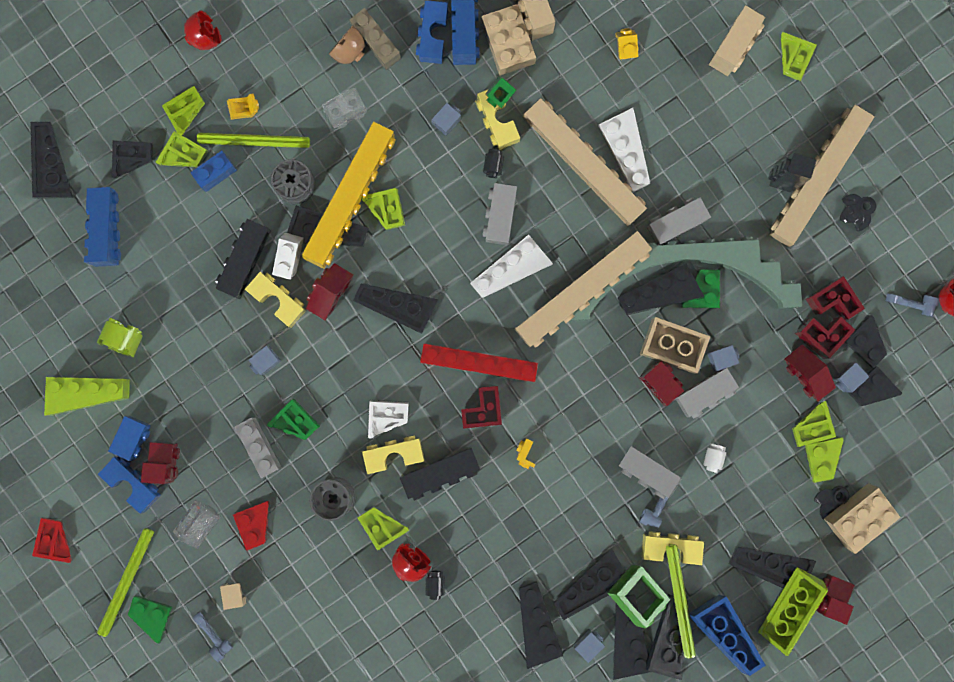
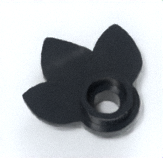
(855, 213)
(829, 501)

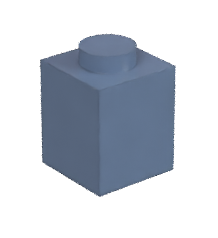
(447, 118)
(724, 358)
(264, 361)
(850, 378)
(589, 645)

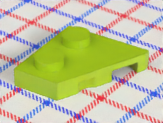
(795, 55)
(183, 109)
(181, 152)
(386, 208)
(814, 426)
(823, 458)
(381, 527)

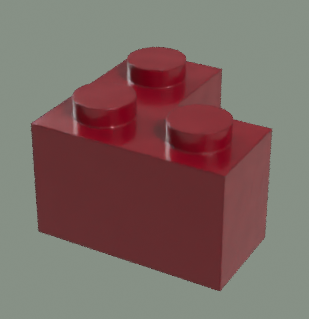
(328, 291)
(836, 295)
(825, 340)
(810, 372)
(661, 382)
(486, 415)
(161, 463)
(836, 600)

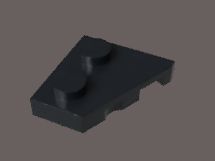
(129, 156)
(867, 342)
(875, 388)

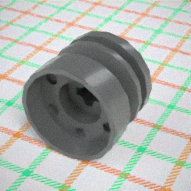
(304, 181)
(322, 503)

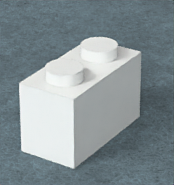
(287, 256)

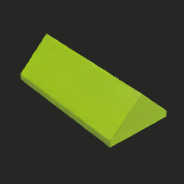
(793, 610)

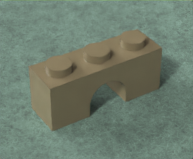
(376, 39)

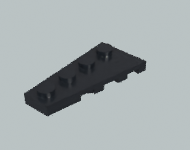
(48, 170)
(305, 222)
(668, 289)
(401, 307)
(768, 565)
(590, 586)
(538, 632)
(629, 645)
(667, 646)

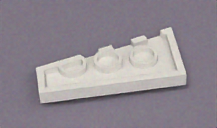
(625, 144)
(515, 265)

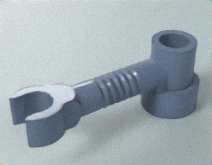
(927, 306)
(652, 518)
(221, 647)

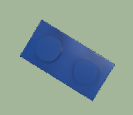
(213, 171)
(130, 438)

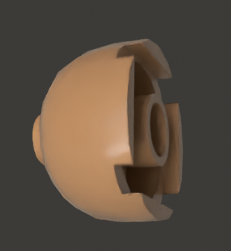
(349, 47)

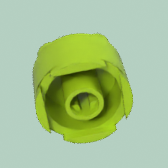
(120, 338)

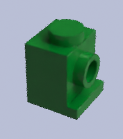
(506, 92)

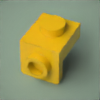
(627, 43)
(243, 107)
(523, 449)

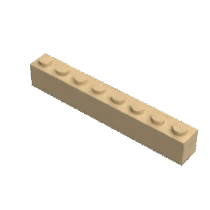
(585, 162)
(827, 167)
(583, 289)

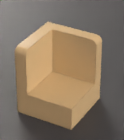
(232, 596)

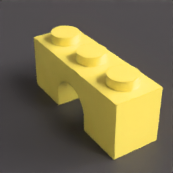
(502, 133)
(264, 287)
(376, 456)
(655, 546)

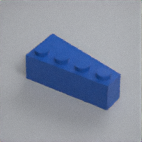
(464, 32)
(102, 227)
(726, 631)

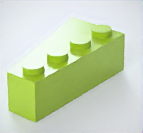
(78, 393)

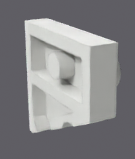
(386, 415)

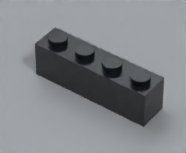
(792, 172)
(242, 259)
(440, 473)

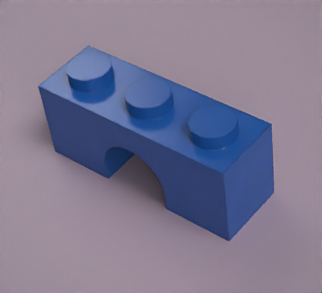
(433, 15)
(142, 494)

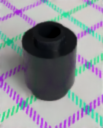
(493, 163)
(435, 585)

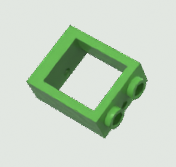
(626, 583)

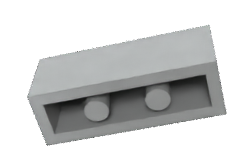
(500, 213)
(678, 220)
(707, 393)
(258, 447)
(649, 473)

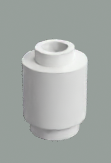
(715, 458)

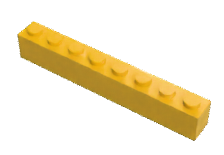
(348, 195)

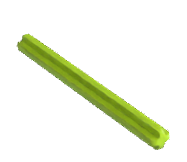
(253, 140)
(125, 582)
(680, 601)

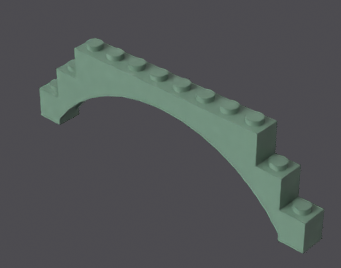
(737, 256)

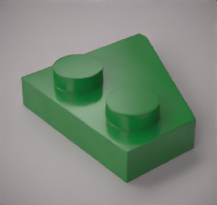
(710, 286)
(294, 420)
(150, 616)

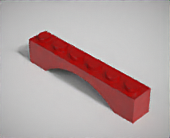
(479, 362)

